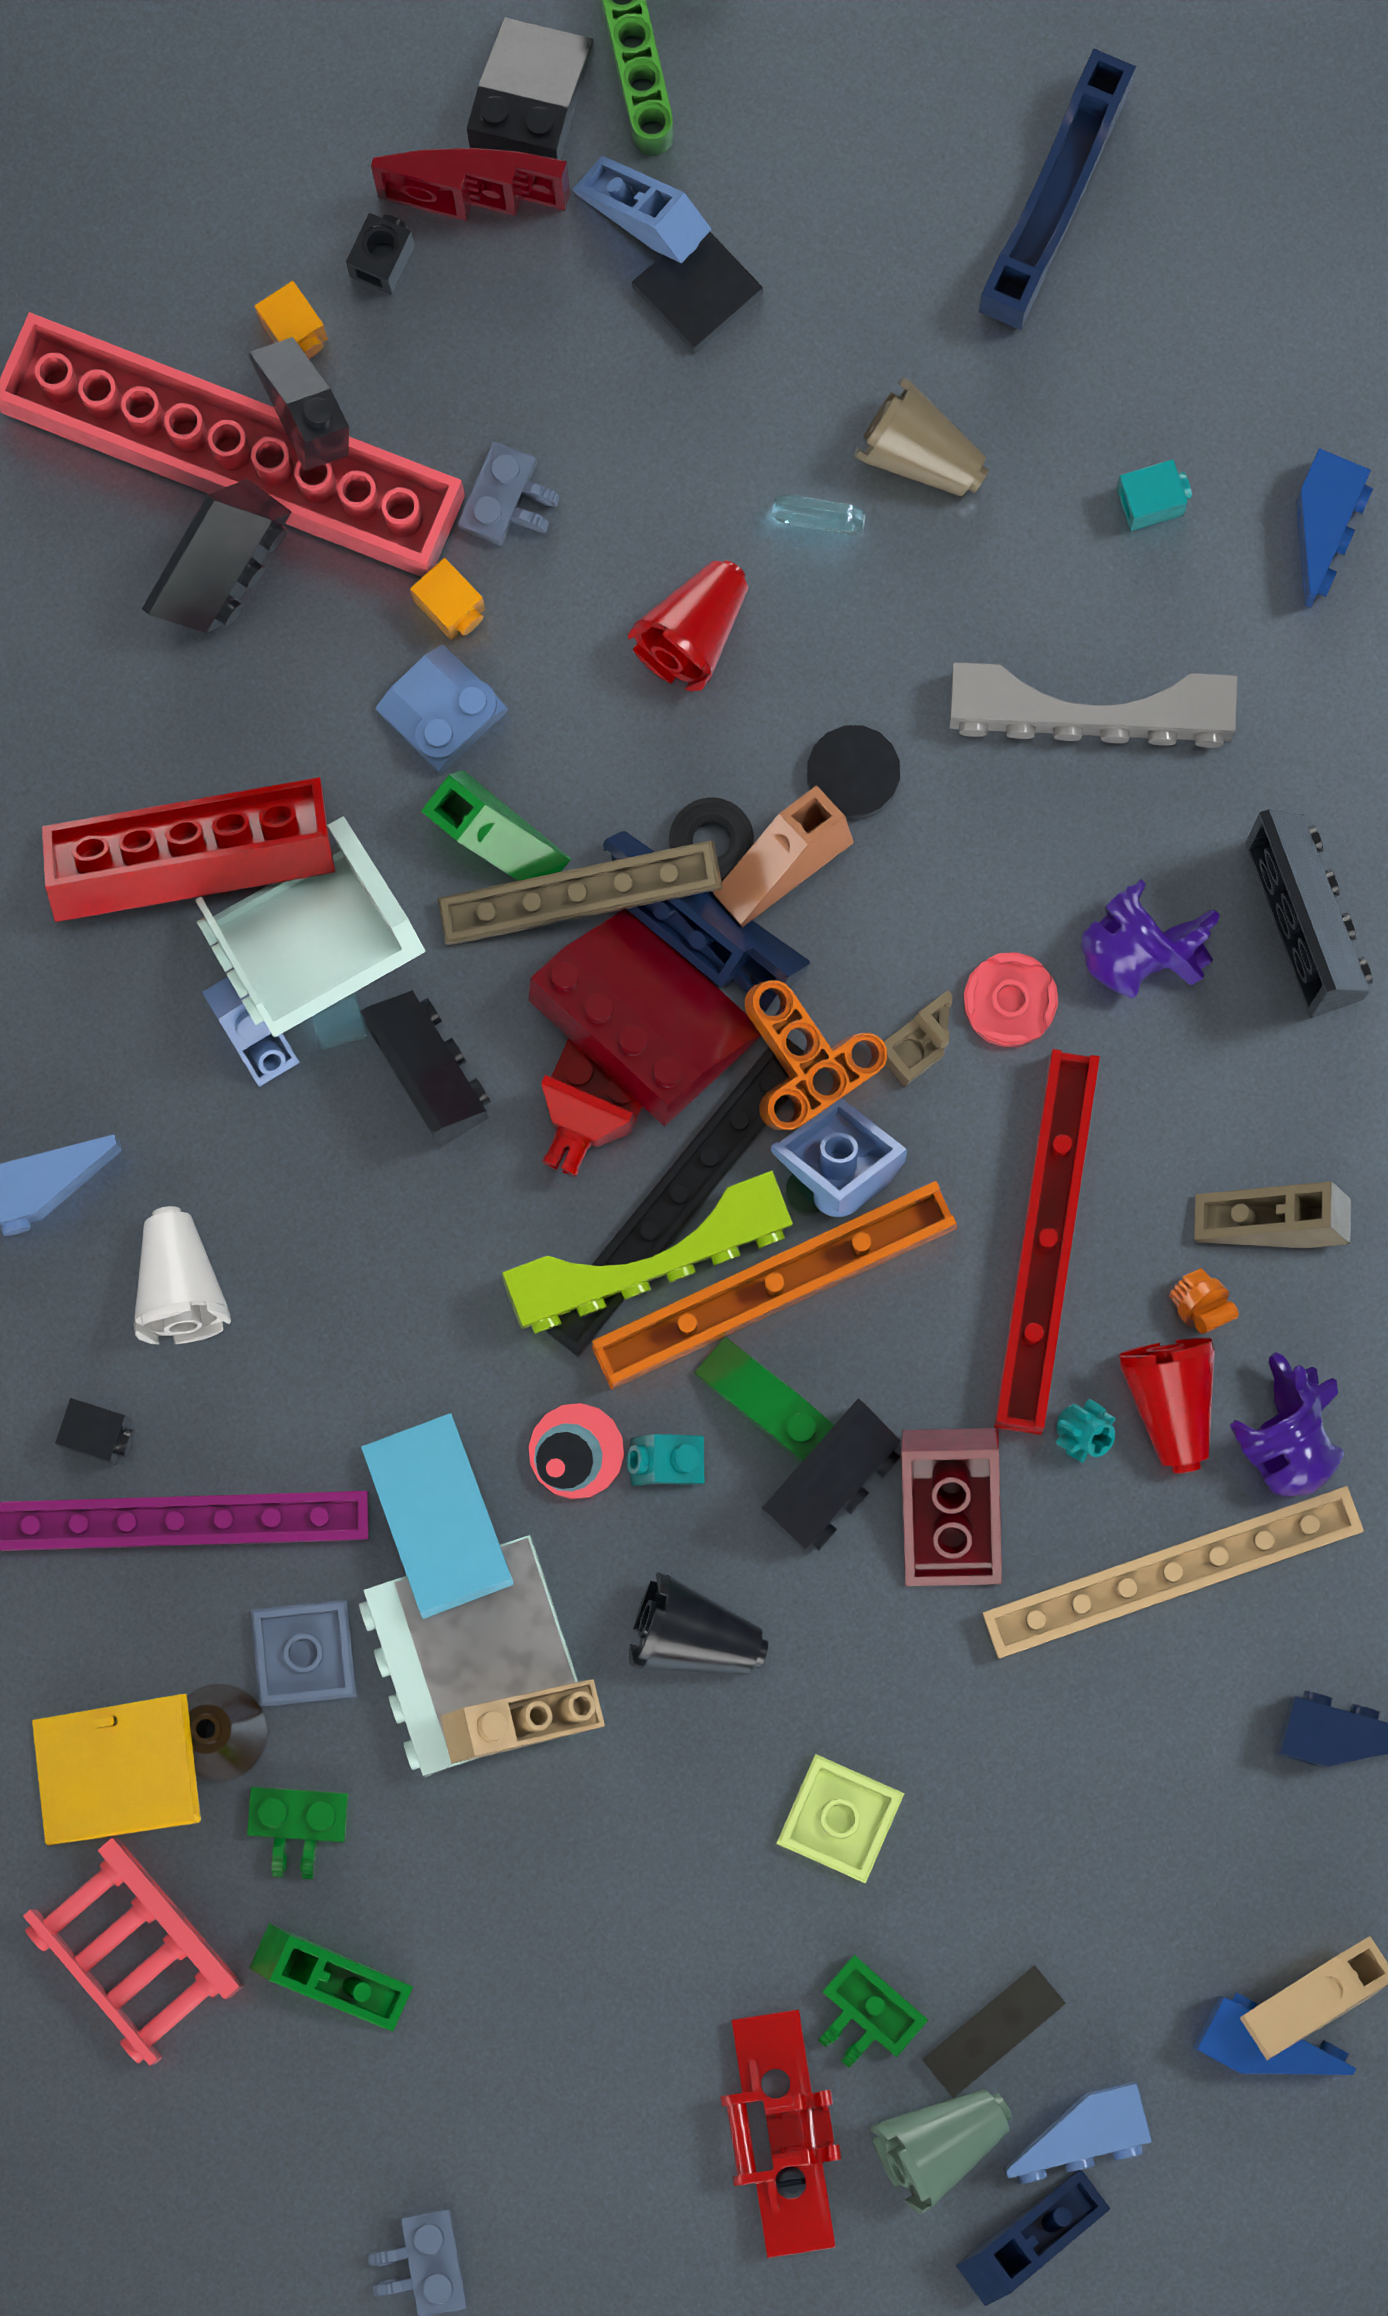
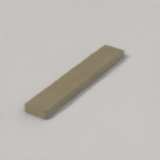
(580, 893)

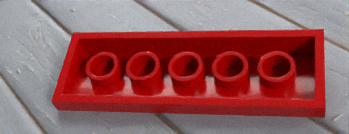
(187, 849)

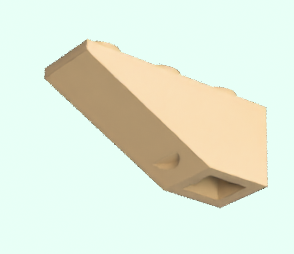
(521, 1720)
(1318, 1998)

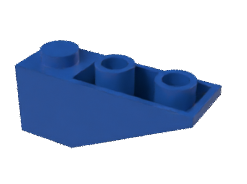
(1323, 511)
(1231, 2044)

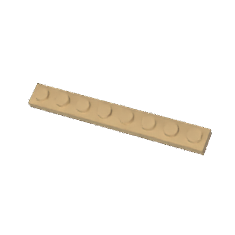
(1172, 1572)

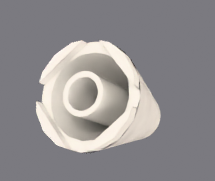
(176, 1282)

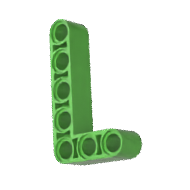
(637, 64)

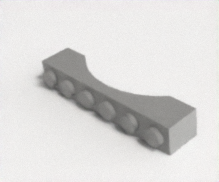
(995, 700)

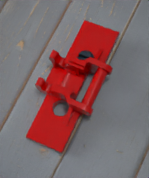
(799, 2131)

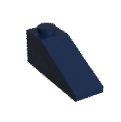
(1032, 2238)

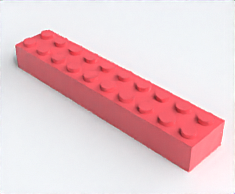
(220, 438)

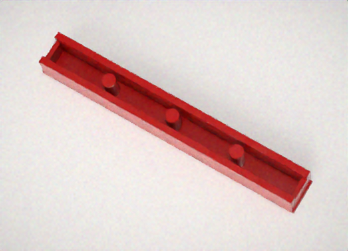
(1046, 1243)

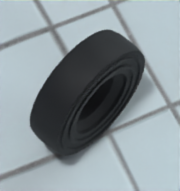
(719, 812)

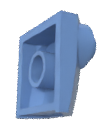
(440, 708)
(841, 1158)

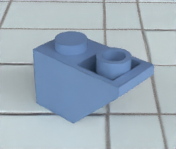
(260, 1051)

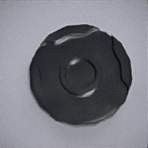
(855, 770)

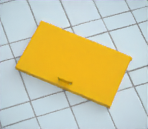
(116, 1770)

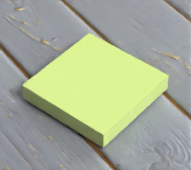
(840, 1818)

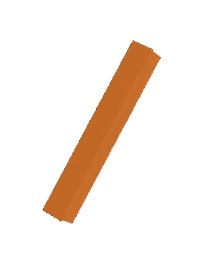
(773, 1285)

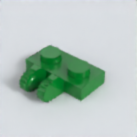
(297, 1815)
(874, 2007)

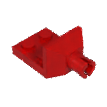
(584, 1109)

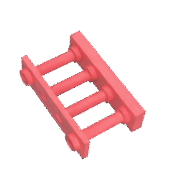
(181, 1941)

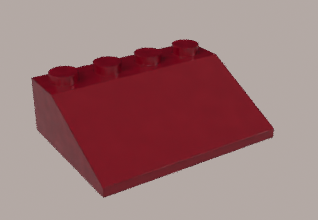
(642, 1013)

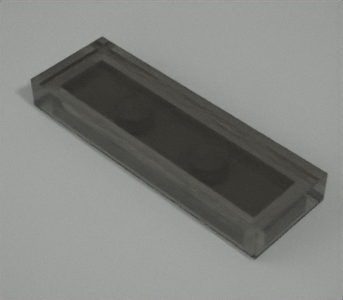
(993, 2031)

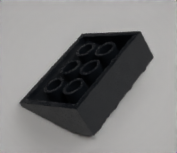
(1306, 911)

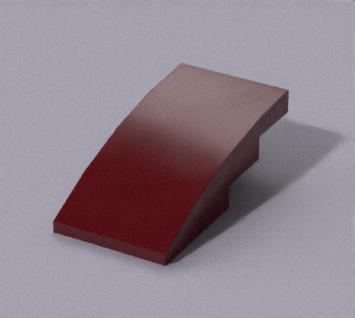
(462, 177)

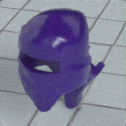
(1131, 945)
(1293, 1445)

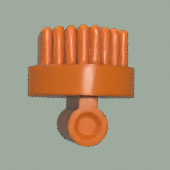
(1203, 1302)

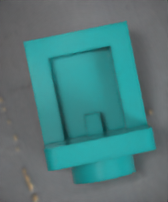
(666, 1459)

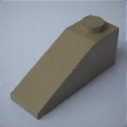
(1275, 1216)

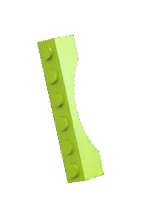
(554, 1286)

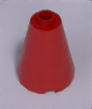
(691, 625)
(1174, 1398)

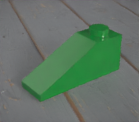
(764, 1400)
(330, 1977)

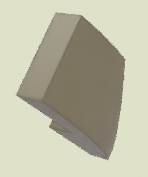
(920, 1041)

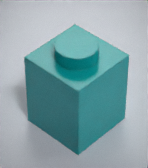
(1153, 494)

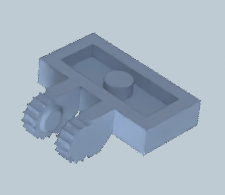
(498, 495)
(432, 2264)

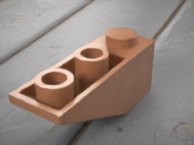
(785, 855)

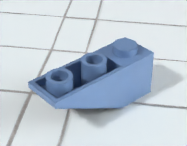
(1092, 2127)

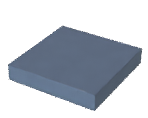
(303, 1653)

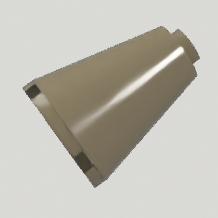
(922, 444)

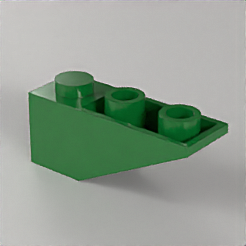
(492, 829)

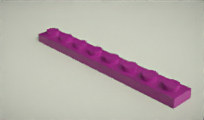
(184, 1521)

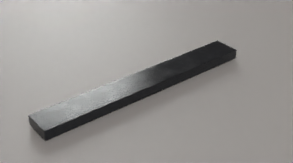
(682, 1190)

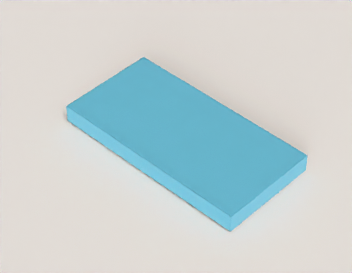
(437, 1516)

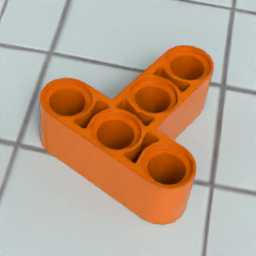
(817, 1055)

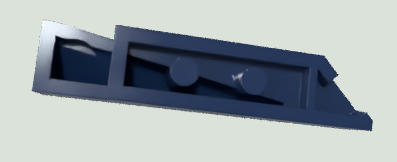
(712, 937)

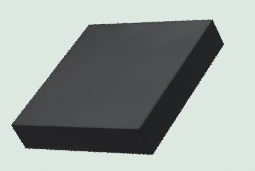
(700, 293)

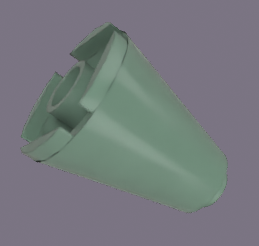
(939, 2144)

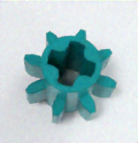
(1085, 1430)

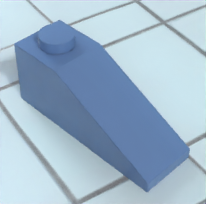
(644, 208)
(43, 1181)

